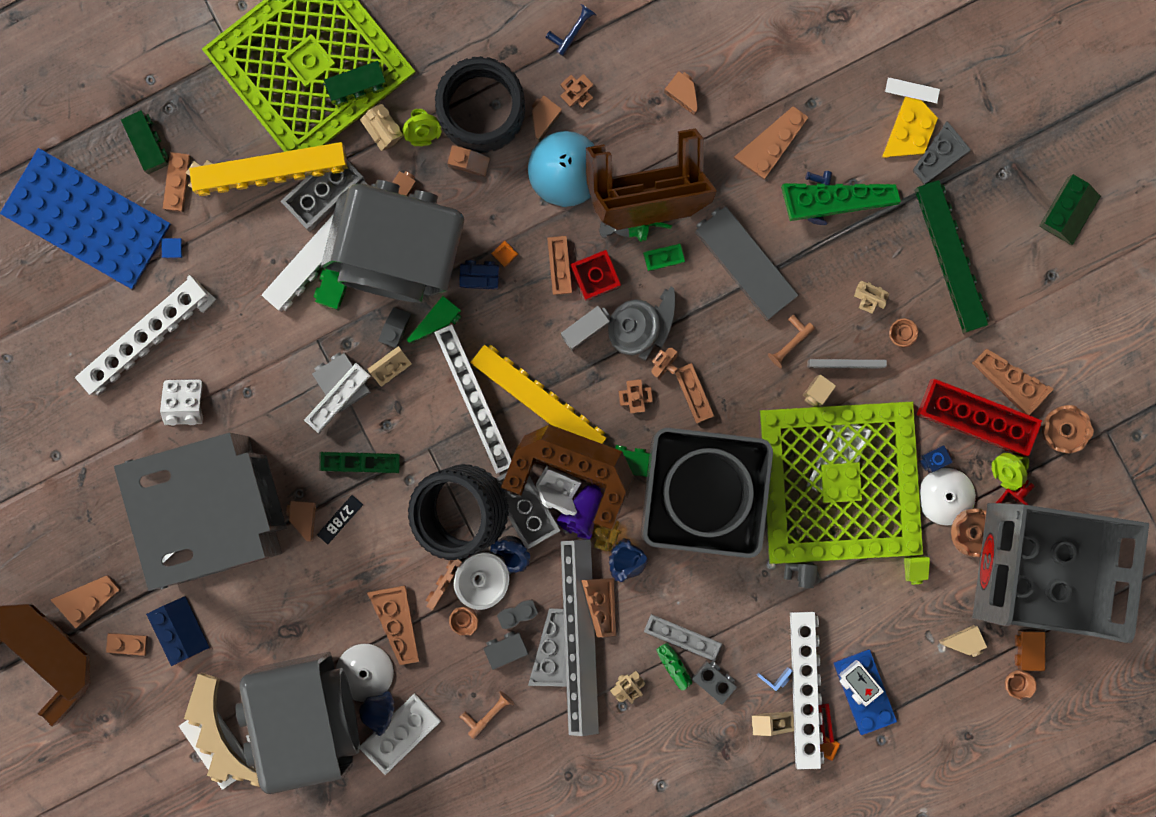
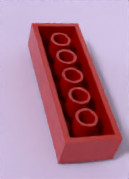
(979, 417)

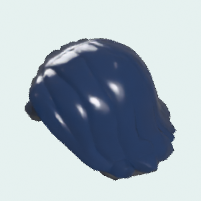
(513, 552)
(626, 561)
(377, 712)

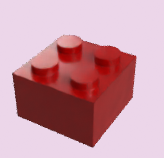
(595, 275)

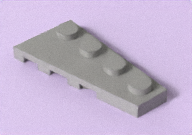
(550, 660)

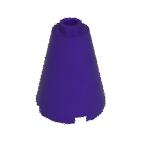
(586, 505)

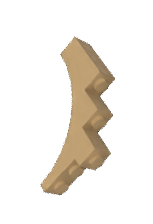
(203, 710)

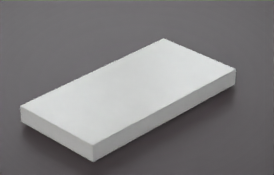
(839, 444)
(404, 732)
(192, 733)

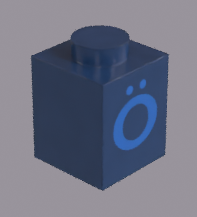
(935, 459)

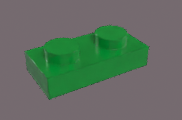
(664, 257)

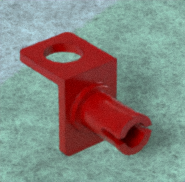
(1019, 494)

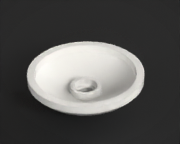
(934, 491)
(489, 587)
(374, 662)

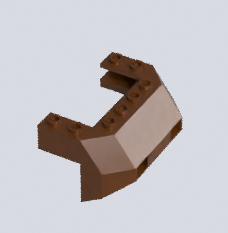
(650, 194)
(579, 458)
(48, 654)

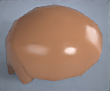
(903, 332)
(463, 621)
(1020, 684)

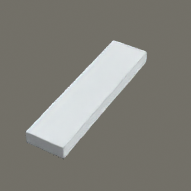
(337, 398)

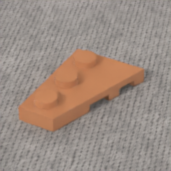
(443, 582)
(86, 600)
(601, 605)

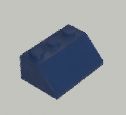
(178, 630)

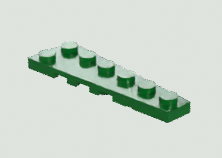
(824, 200)

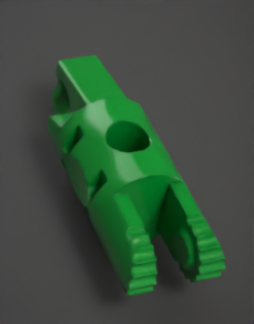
(674, 666)

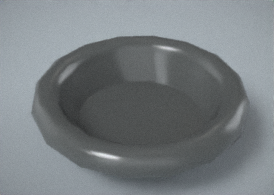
(634, 327)

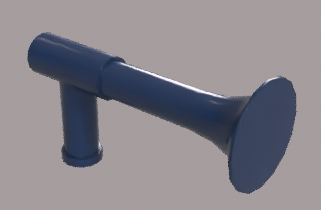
(565, 44)
(825, 179)

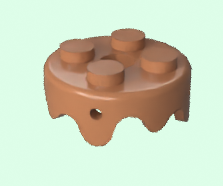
(1080, 426)
(961, 531)

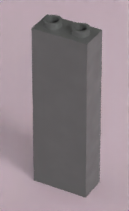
(745, 262)

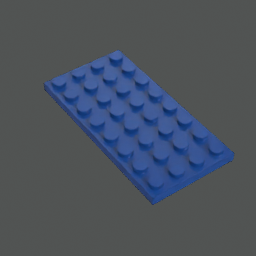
(85, 218)

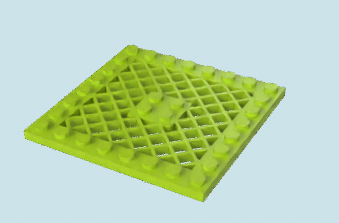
(308, 63)
(843, 483)

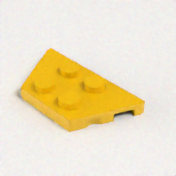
(911, 129)

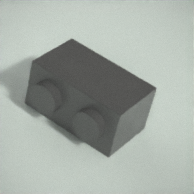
(505, 650)

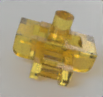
(601, 537)

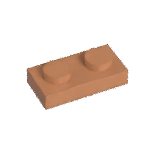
(126, 644)

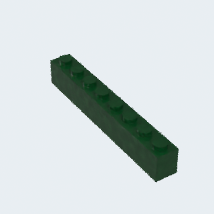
(951, 256)

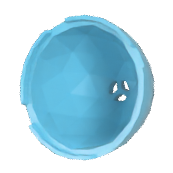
(556, 183)

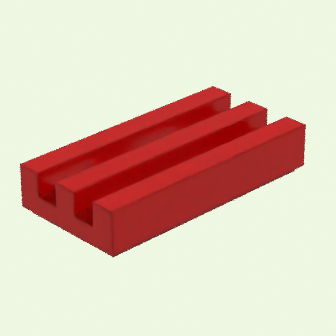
(828, 718)

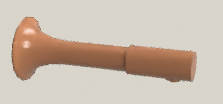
(804, 332)
(503, 701)

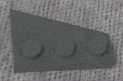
(943, 153)

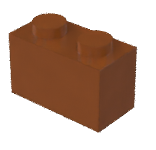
(1030, 650)

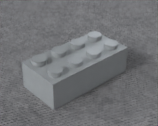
(318, 196)
(529, 516)

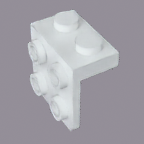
(181, 402)
(557, 490)

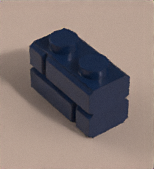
(479, 276)

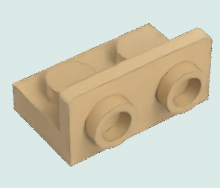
(389, 366)

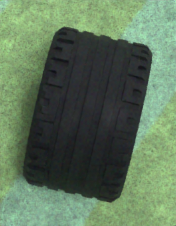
(471, 69)
(426, 524)

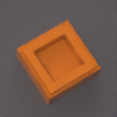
(504, 254)
(829, 749)

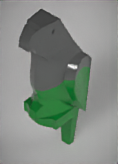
(639, 232)

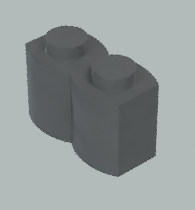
(512, 616)

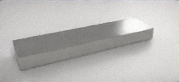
(845, 363)
(682, 637)

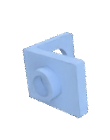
(781, 681)

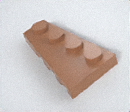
(769, 146)
(1017, 386)
(395, 616)

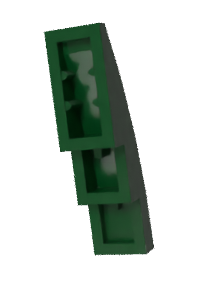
(359, 462)

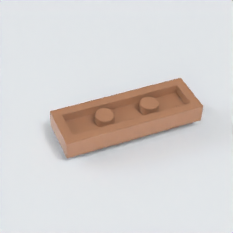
(176, 182)
(559, 265)
(694, 393)

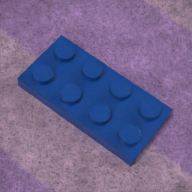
(879, 711)

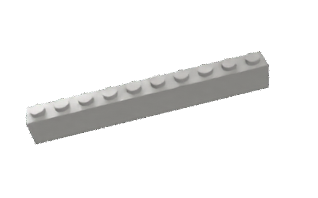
(579, 639)

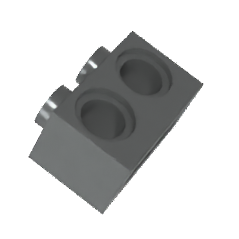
(711, 685)

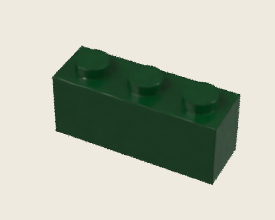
(355, 83)
(145, 141)

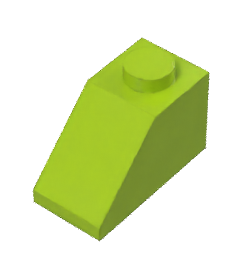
(916, 569)

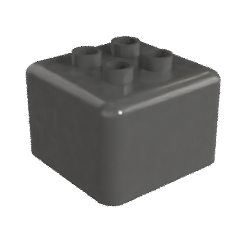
(392, 242)
(707, 492)
(298, 723)

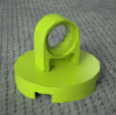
(421, 128)
(1010, 470)

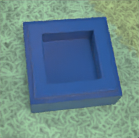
(171, 248)

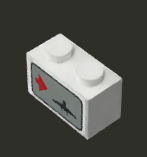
(861, 683)

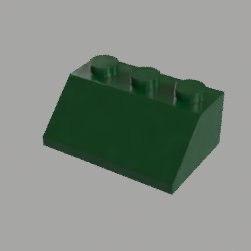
(1070, 209)

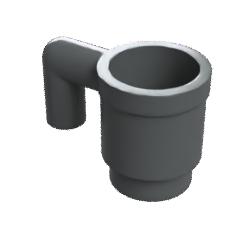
(806, 573)

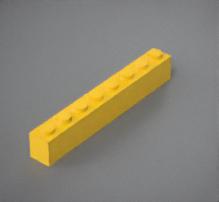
(268, 168)
(533, 395)

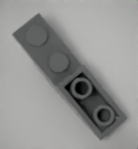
(666, 314)

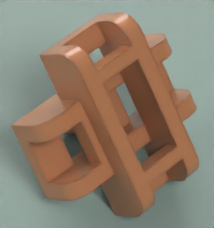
(576, 90)
(664, 363)
(635, 396)

